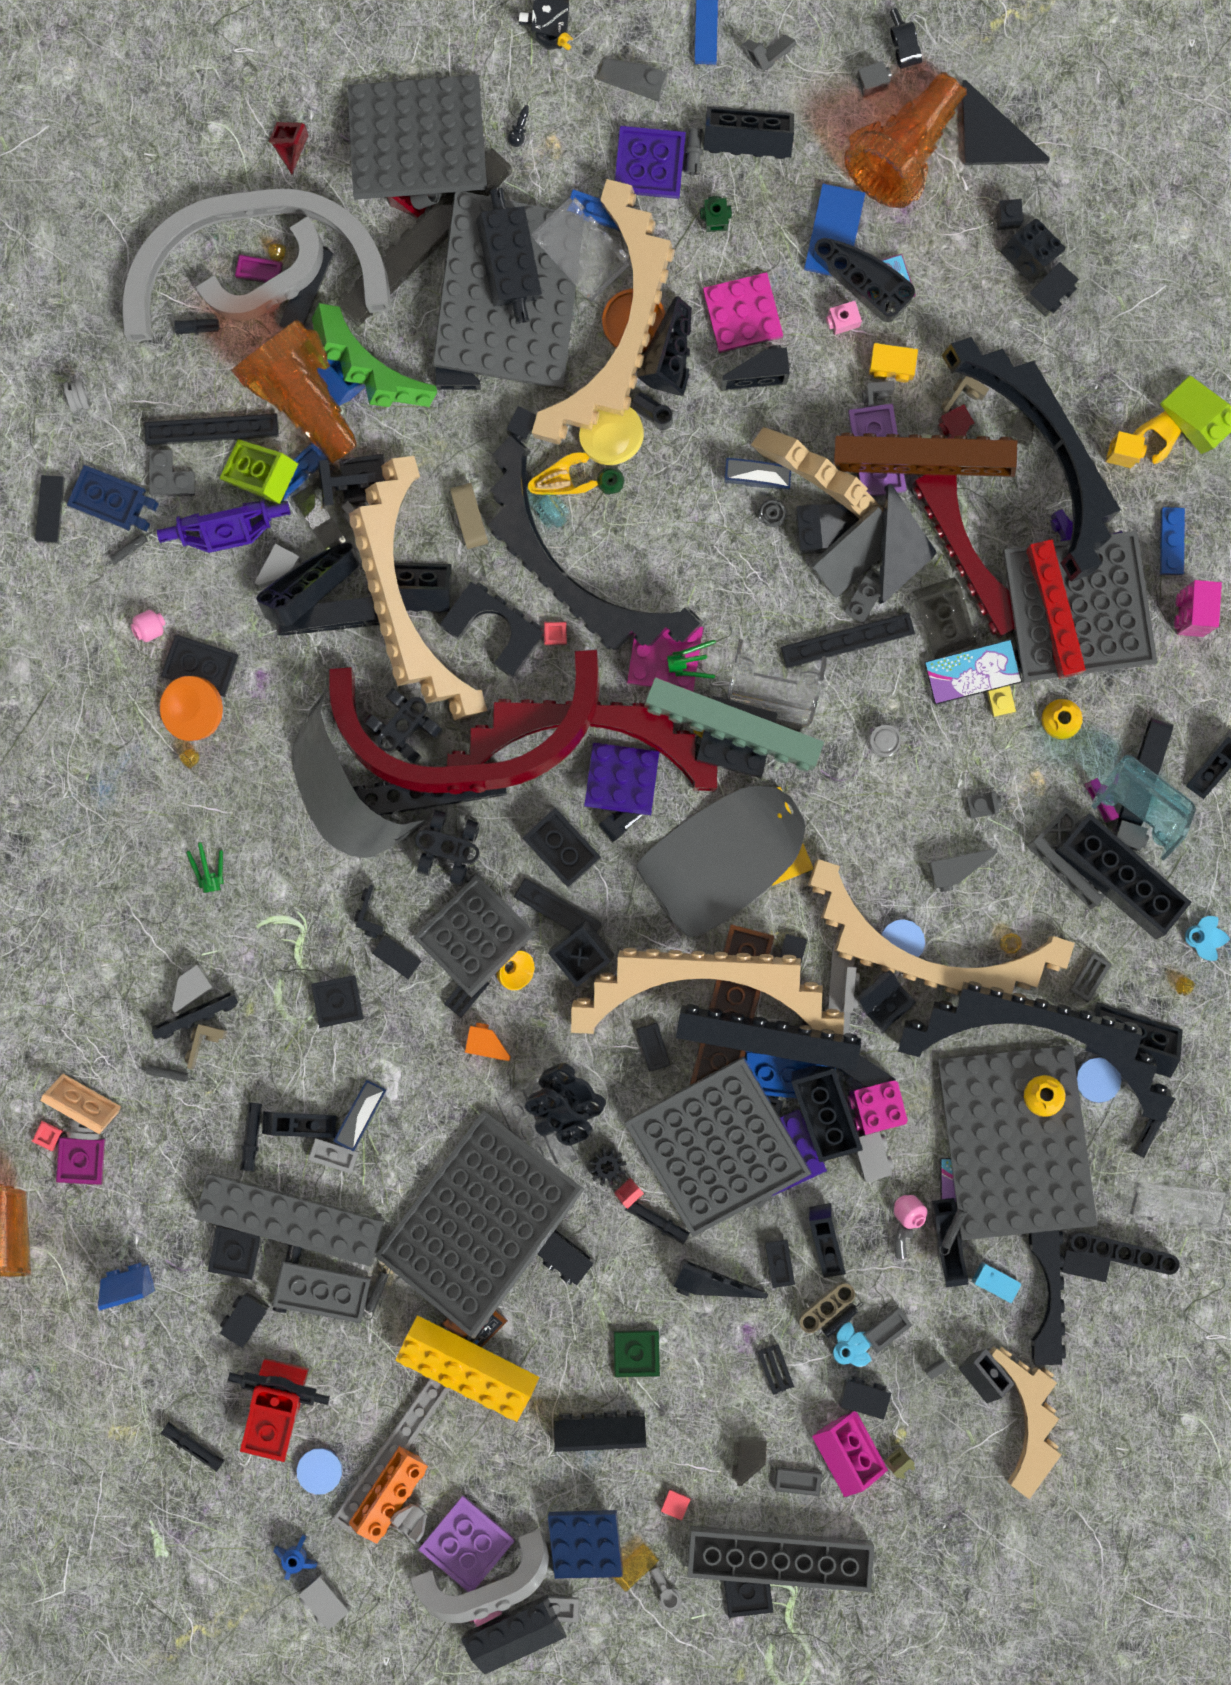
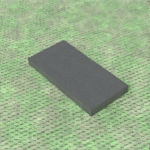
(851, 553)
(321, 1292)

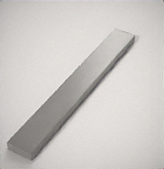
(403, 1436)

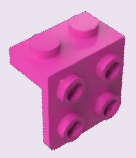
(877, 1107)

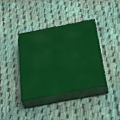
(636, 1353)

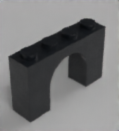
(477, 602)

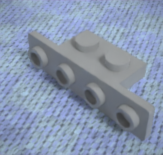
(842, 986)

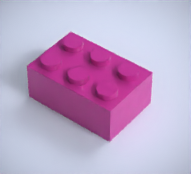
(1198, 608)

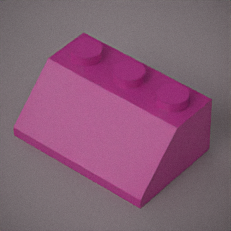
(850, 1454)

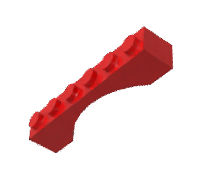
(1053, 593)

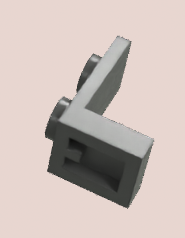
(766, 58)
(865, 597)

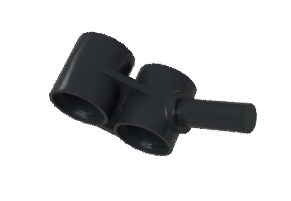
(905, 38)

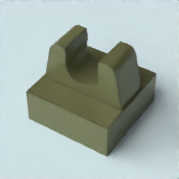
(899, 1463)

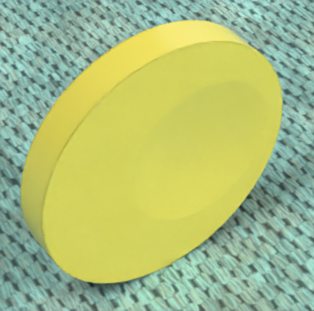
(613, 437)

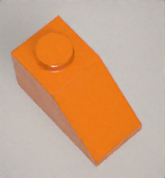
(485, 1043)

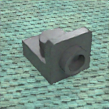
(879, 389)
(983, 804)

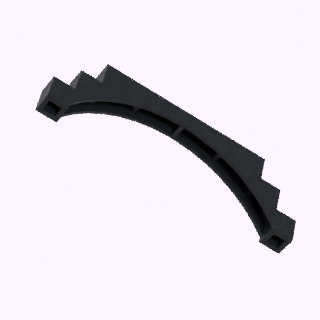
(1032, 395)
(518, 530)
(986, 1006)

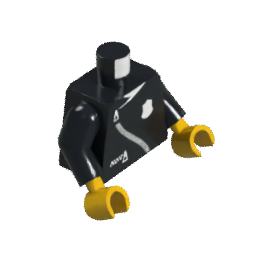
(548, 23)

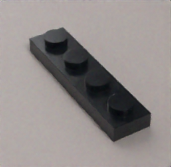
(204, 1011)

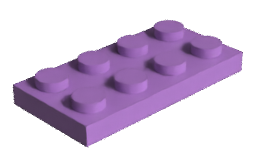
(879, 421)

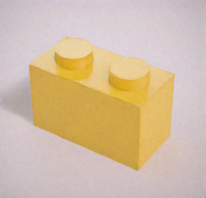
(893, 362)
(1126, 449)

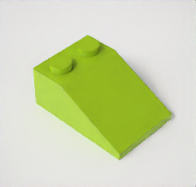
(1199, 414)
(259, 470)

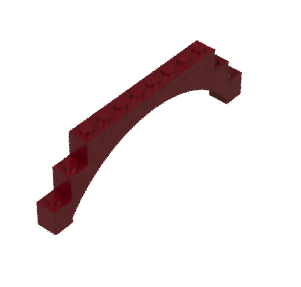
(942, 506)
(522, 719)

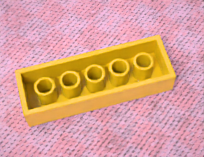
(467, 1368)

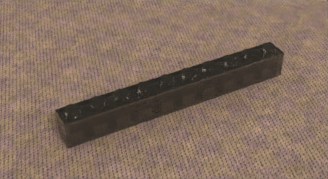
(420, 241)

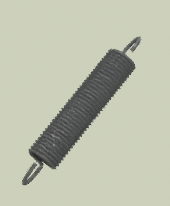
(129, 548)
(166, 1073)
(954, 1228)
(376, 1293)

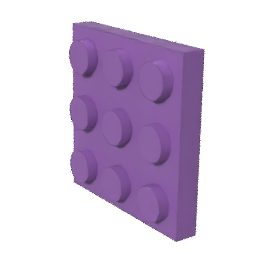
(466, 1544)

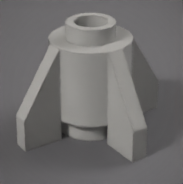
(410, 1522)

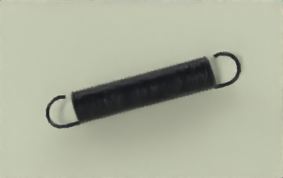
(840, 1320)

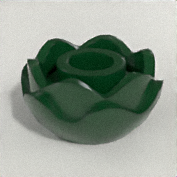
(610, 487)

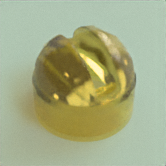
(276, 251)
(189, 758)
(1184, 985)

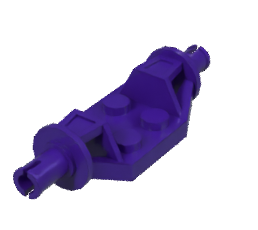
(224, 528)

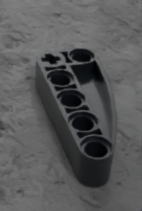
(874, 274)
(306, 584)
(333, 616)

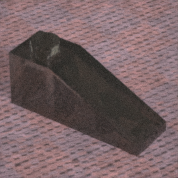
(318, 518)

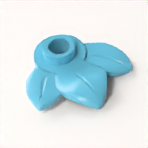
(1209, 938)
(855, 1345)

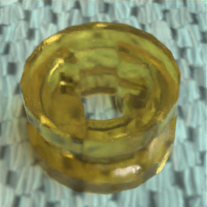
(1018, 942)

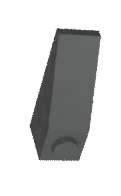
(634, 78)
(954, 870)

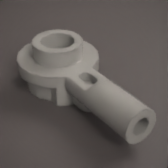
(670, 1598)

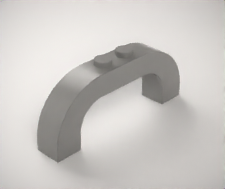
(276, 290)
(492, 1597)

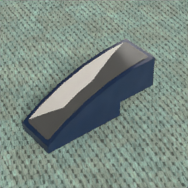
(756, 474)
(360, 1116)

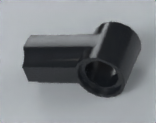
(651, 409)
(617, 824)

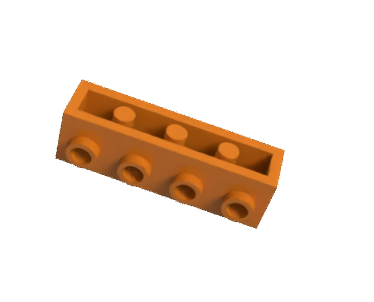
(388, 1494)

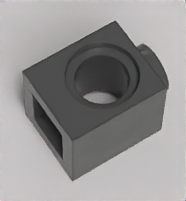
(874, 78)
(1132, 835)

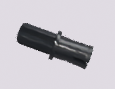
(196, 326)

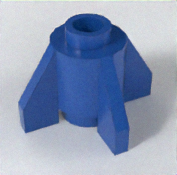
(297, 1553)

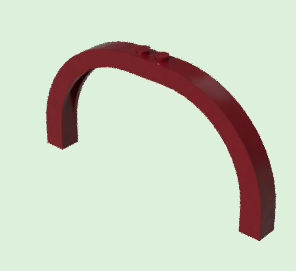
(469, 777)

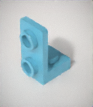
(996, 1282)

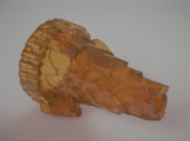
(892, 158)
(288, 377)

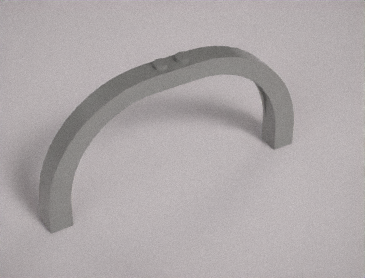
(240, 206)

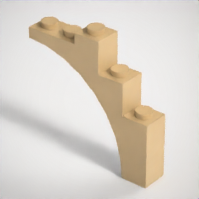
(816, 469)
(1036, 1455)

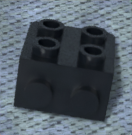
(1032, 249)
(885, 1000)

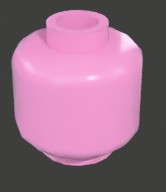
(147, 626)
(910, 1211)

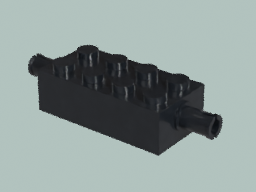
(509, 256)

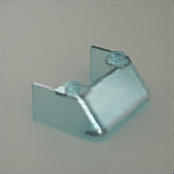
(1149, 799)

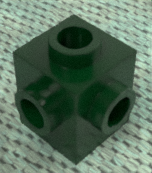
(716, 214)

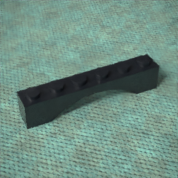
(1047, 1341)

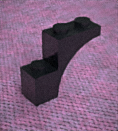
(953, 1263)

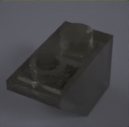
(750, 1457)

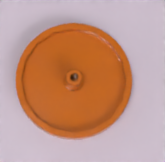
(617, 315)
(191, 708)

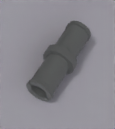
(694, 151)

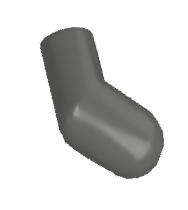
(900, 1241)

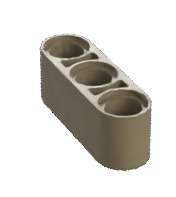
(469, 516)
(837, 1305)

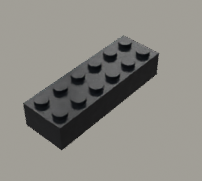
(1123, 876)

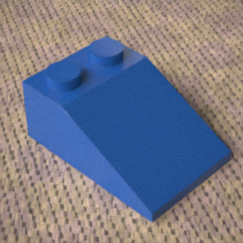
(125, 1286)

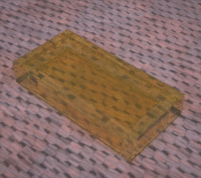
(636, 1566)

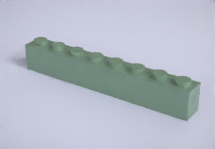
(733, 724)

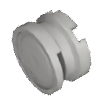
(77, 395)
(884, 740)
(80, 1131)

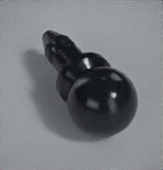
(516, 136)

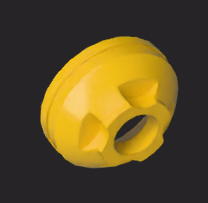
(1053, 726)
(520, 974)
(1036, 1104)

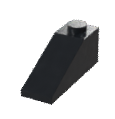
(1213, 768)
(298, 1124)
(826, 1240)

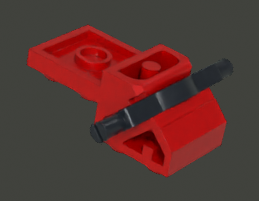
(274, 1406)

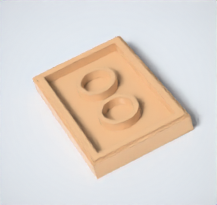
(80, 1103)

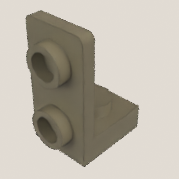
(974, 390)
(212, 1034)

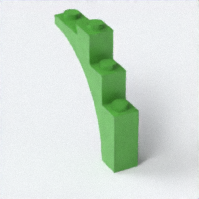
(359, 366)

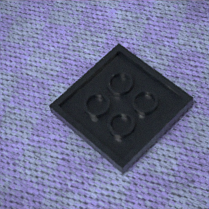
(729, 756)

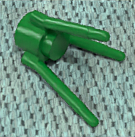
(678, 662)
(210, 881)

